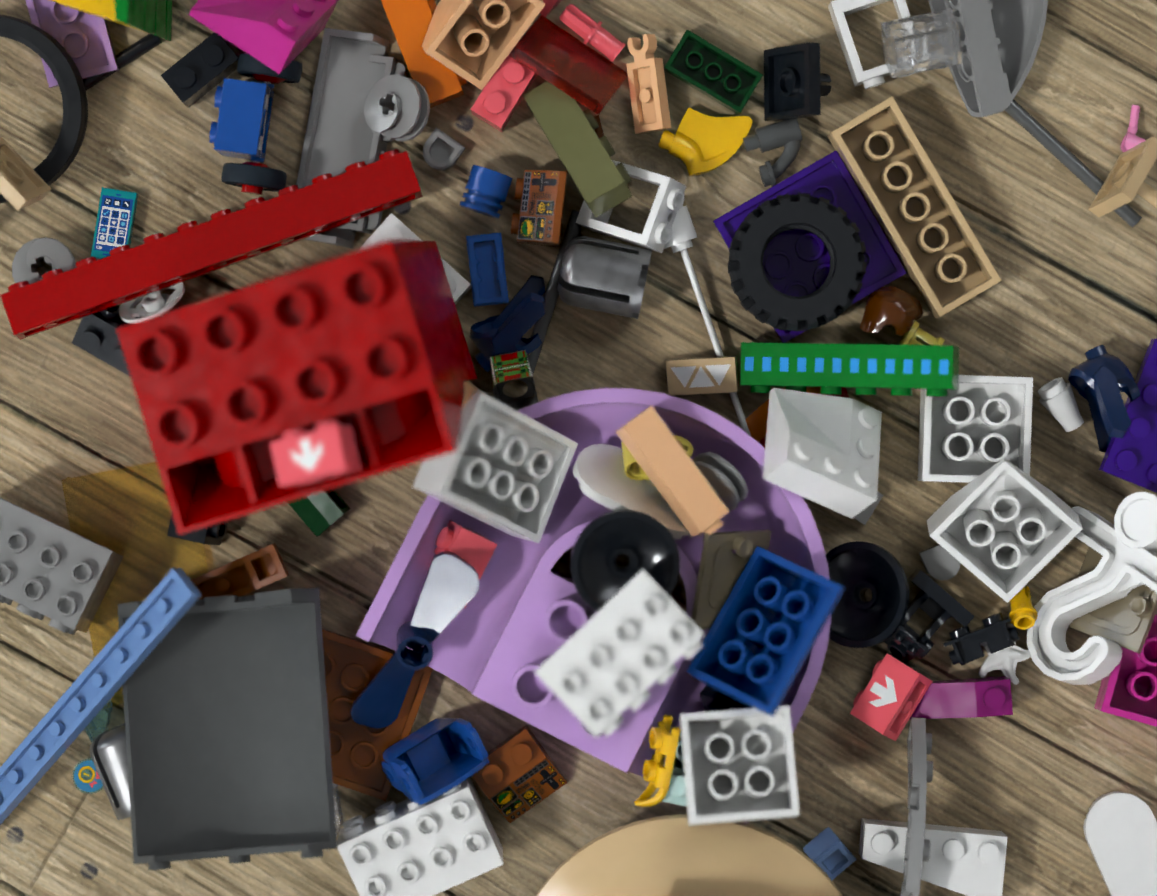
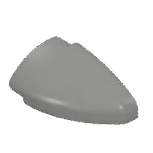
(996, 49)

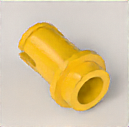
(1022, 612)

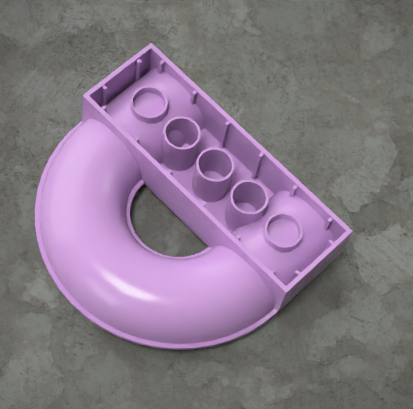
(533, 610)

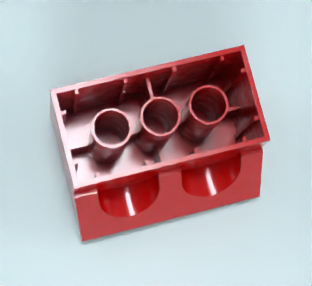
(338, 341)

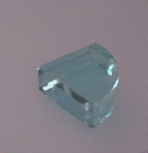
(100, 722)

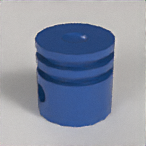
(486, 191)

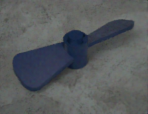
(444, 594)

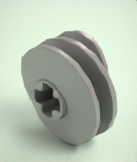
(397, 107)
(39, 250)
(723, 478)

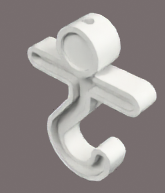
(1126, 563)

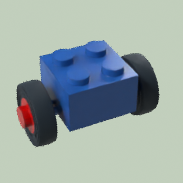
(245, 124)

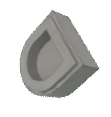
(441, 150)
(939, 563)

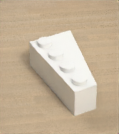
(959, 858)

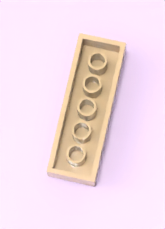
(914, 207)

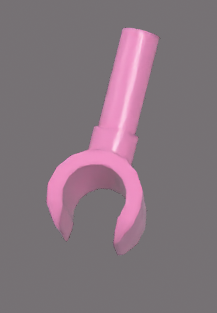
(1130, 139)

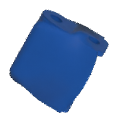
(434, 759)

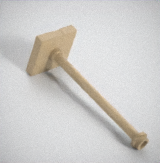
(1128, 179)
(18, 180)

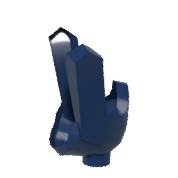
(505, 331)
(1100, 383)

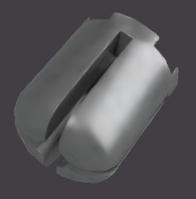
(604, 276)
(110, 760)

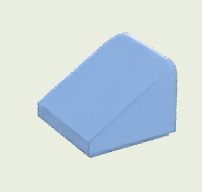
(829, 853)

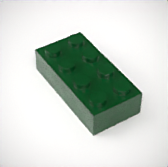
(713, 72)

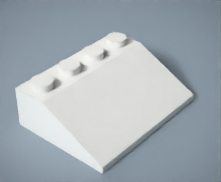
(502, 470)

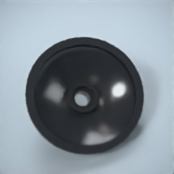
(619, 533)
(857, 569)

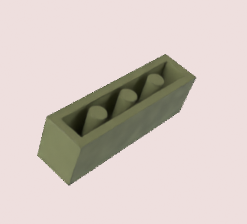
(579, 148)

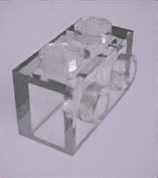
(921, 43)

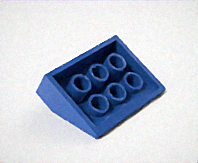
(765, 631)

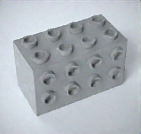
(52, 570)

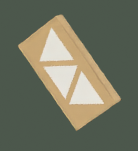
(702, 375)

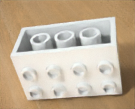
(621, 654)
(420, 847)

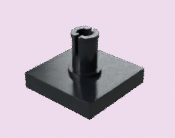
(793, 82)

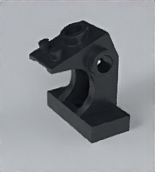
(935, 603)

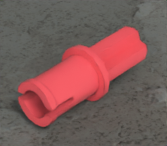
(591, 32)

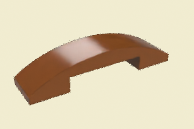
(243, 574)

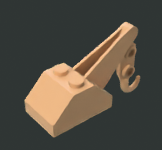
(478, 34)

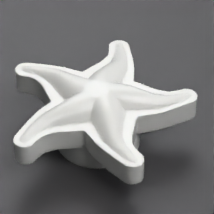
(1004, 660)

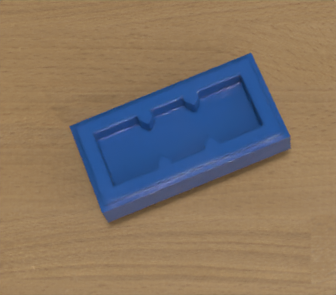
(487, 269)

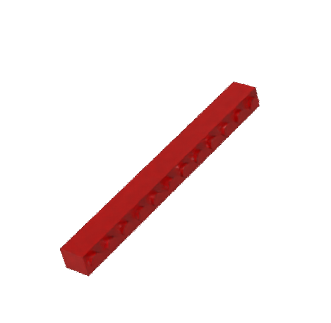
(210, 245)

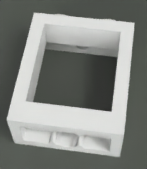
(838, 10)
(660, 219)

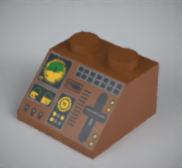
(540, 208)
(518, 775)

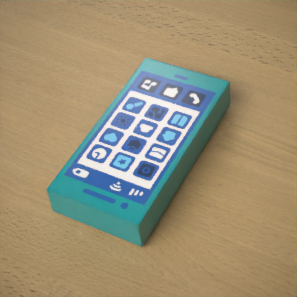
(113, 221)

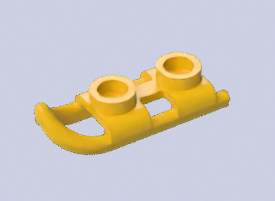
(654, 769)

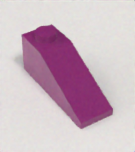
(966, 698)

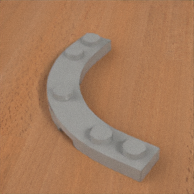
(919, 773)

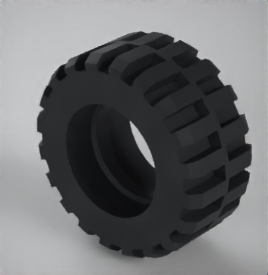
(843, 246)

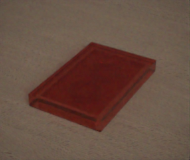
(569, 64)

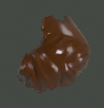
(890, 308)

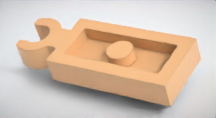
(647, 86)

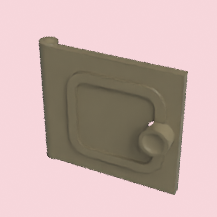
(721, 570)
(1121, 621)

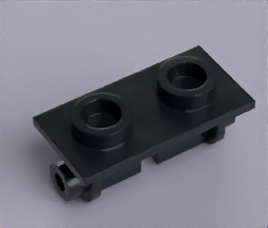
(994, 633)

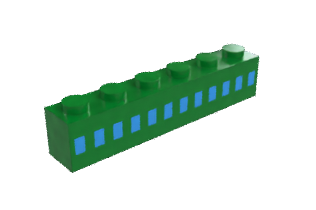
(850, 366)

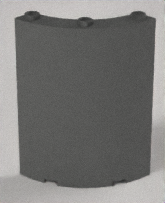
(231, 733)

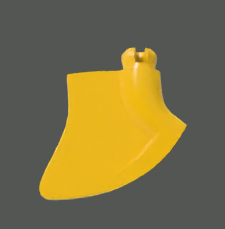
(705, 140)

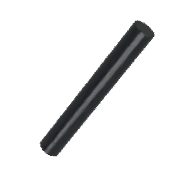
(126, 57)

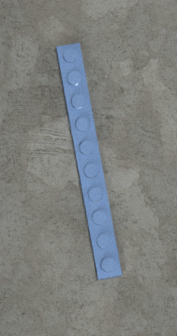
(95, 687)

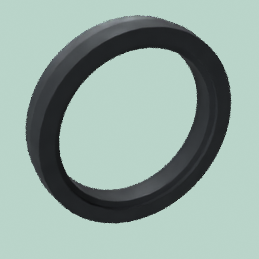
(72, 91)

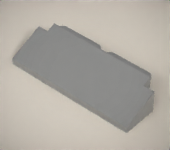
(336, 120)

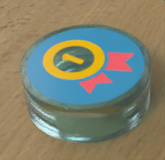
(86, 777)

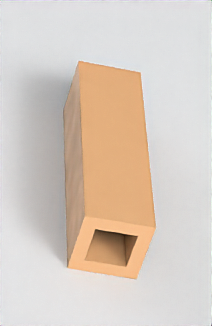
(673, 473)

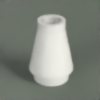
(1061, 403)

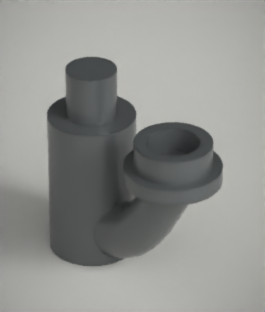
(773, 136)

